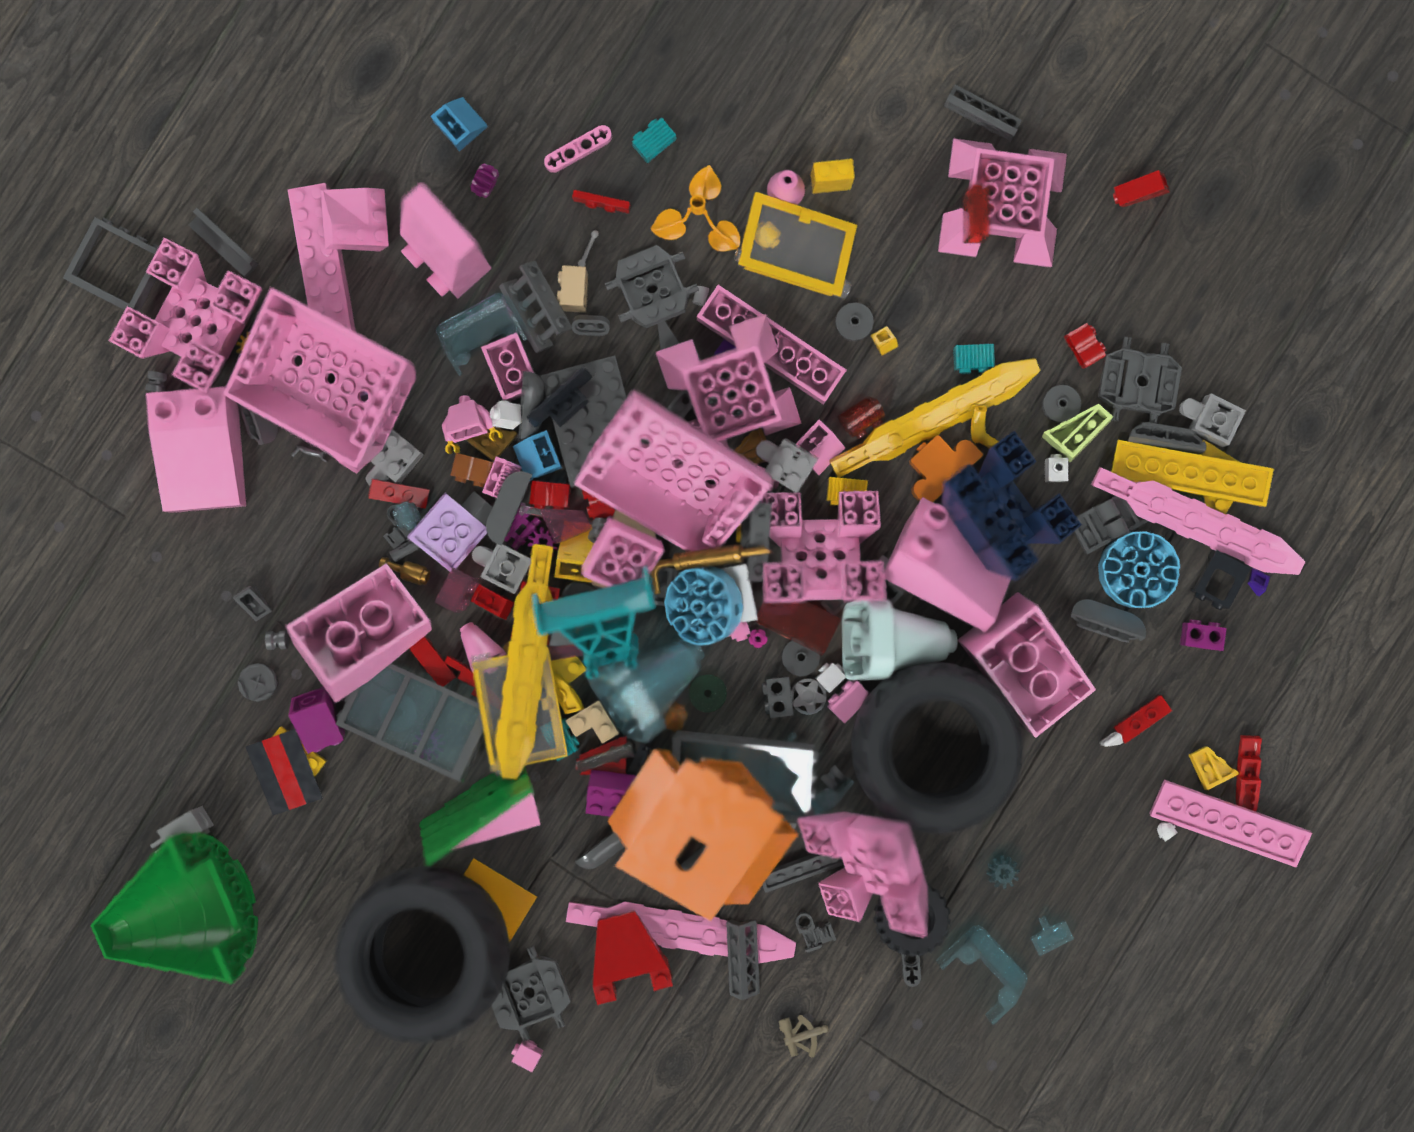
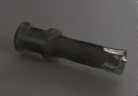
(614, 755)

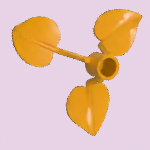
(703, 186)

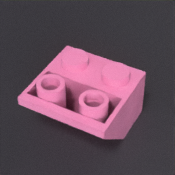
(822, 444)
(848, 700)

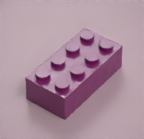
(606, 791)

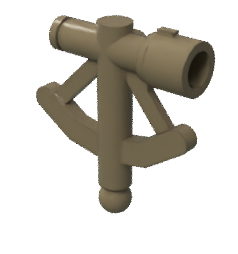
(792, 1039)

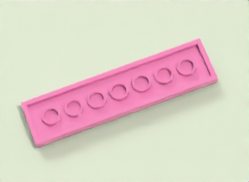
(1230, 823)

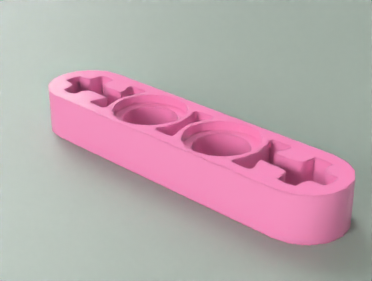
(579, 151)

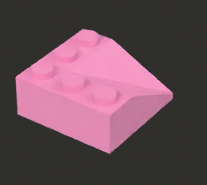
(355, 219)
(621, 554)

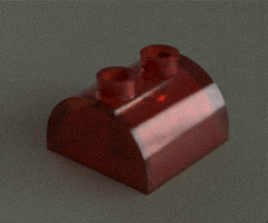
(862, 416)

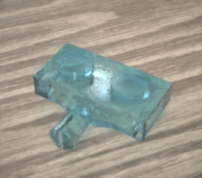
(1051, 936)

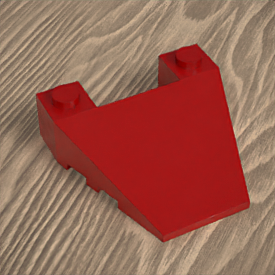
(626, 951)

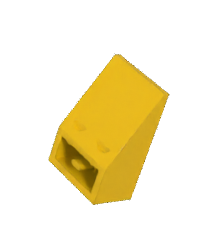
(572, 556)

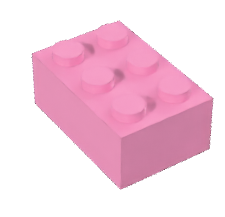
(507, 362)

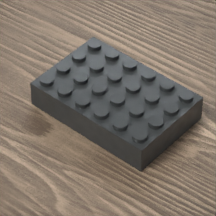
(605, 398)

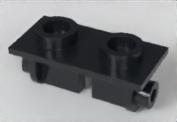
(640, 759)

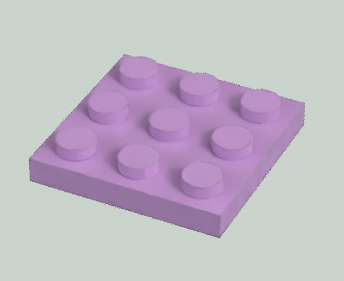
(448, 532)

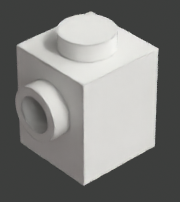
(506, 414)
(1056, 469)
(830, 676)

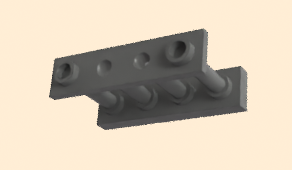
(525, 313)
(756, 533)

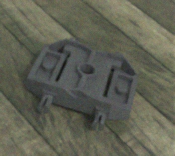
(645, 307)
(1152, 398)
(549, 999)

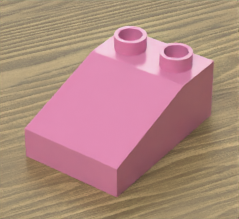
(441, 244)
(196, 449)
(944, 569)
(359, 632)
(1028, 664)

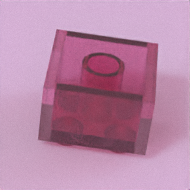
(457, 590)

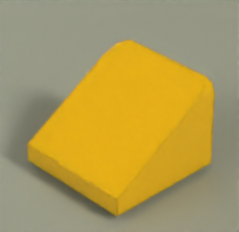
(884, 340)

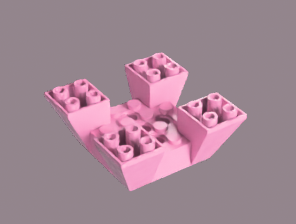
(1028, 221)
(191, 296)
(702, 379)
(841, 539)
(877, 860)

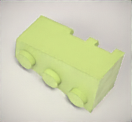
(1076, 433)

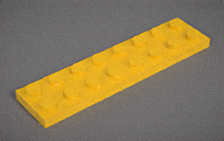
(1193, 473)

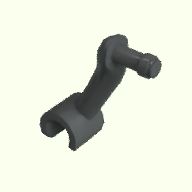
(310, 452)

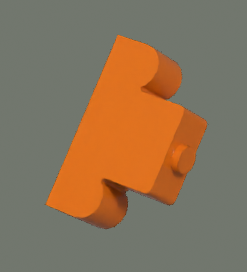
(938, 463)

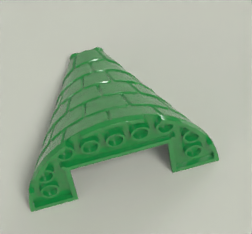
(183, 912)

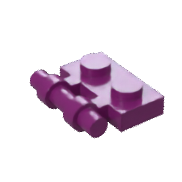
(518, 521)

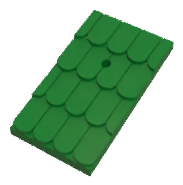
(484, 812)

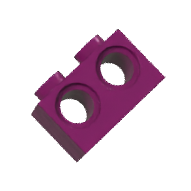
(1202, 639)

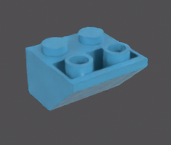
(459, 122)
(537, 455)

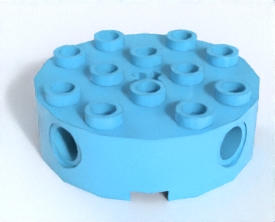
(1157, 574)
(704, 605)

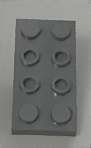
(1106, 523)

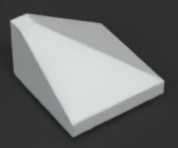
(1111, 740)

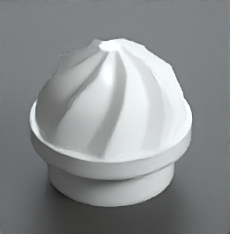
(1166, 830)

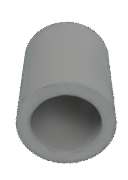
(700, 296)

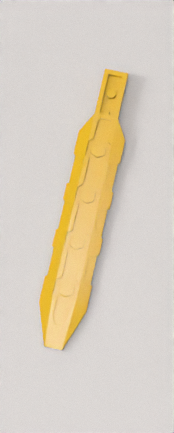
(938, 415)
(524, 671)

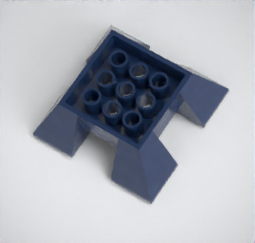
(997, 515)

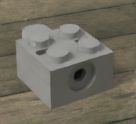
(1210, 420)
(393, 458)
(786, 464)
(502, 566)
(191, 822)

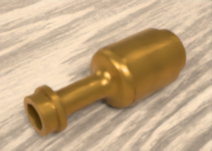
(408, 571)

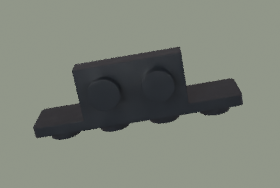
(563, 402)

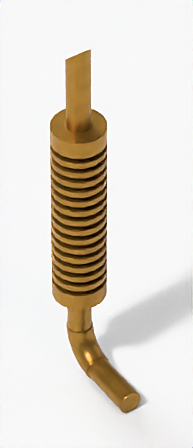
(704, 558)

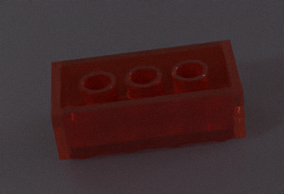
(799, 622)

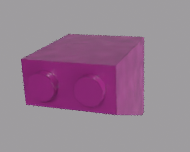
(315, 720)

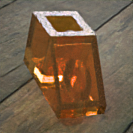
(675, 717)

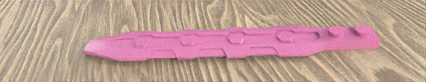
(1197, 521)
(686, 931)

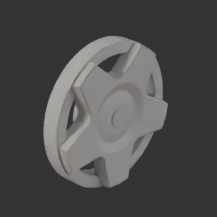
(808, 696)

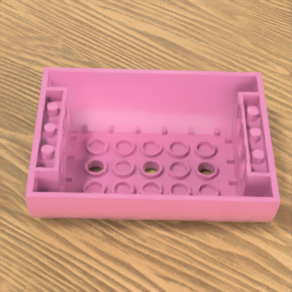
(302, 396)
(665, 495)

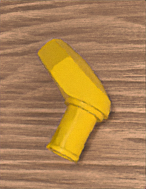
(978, 431)

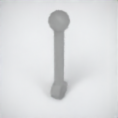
(582, 263)

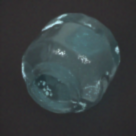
(406, 515)

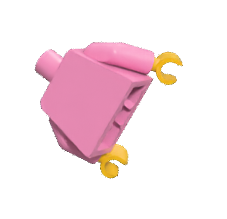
(466, 421)

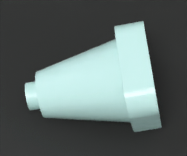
(889, 640)

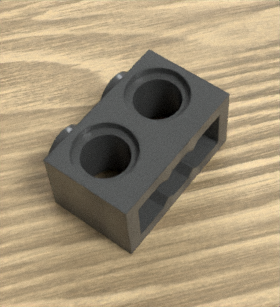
(783, 696)

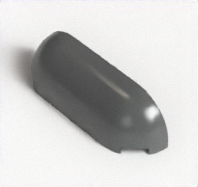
(531, 397)
(258, 427)
(1167, 437)
(507, 505)
(1108, 621)
(600, 852)

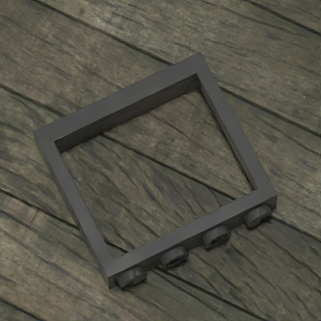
(83, 251)

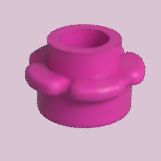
(757, 643)

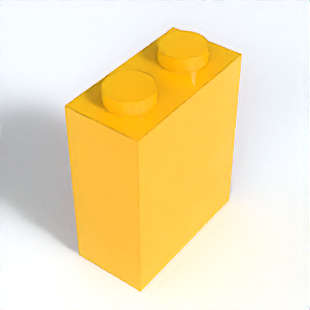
(832, 176)

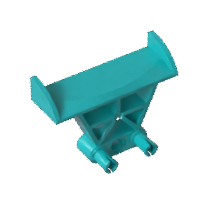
(598, 613)

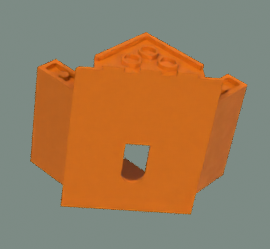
(716, 805)

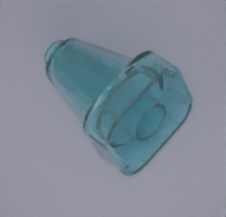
(642, 695)

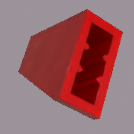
(1141, 189)
(620, 767)

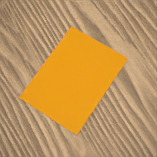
(510, 898)

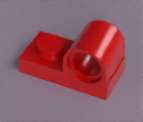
(492, 602)

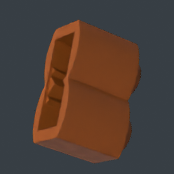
(471, 469)

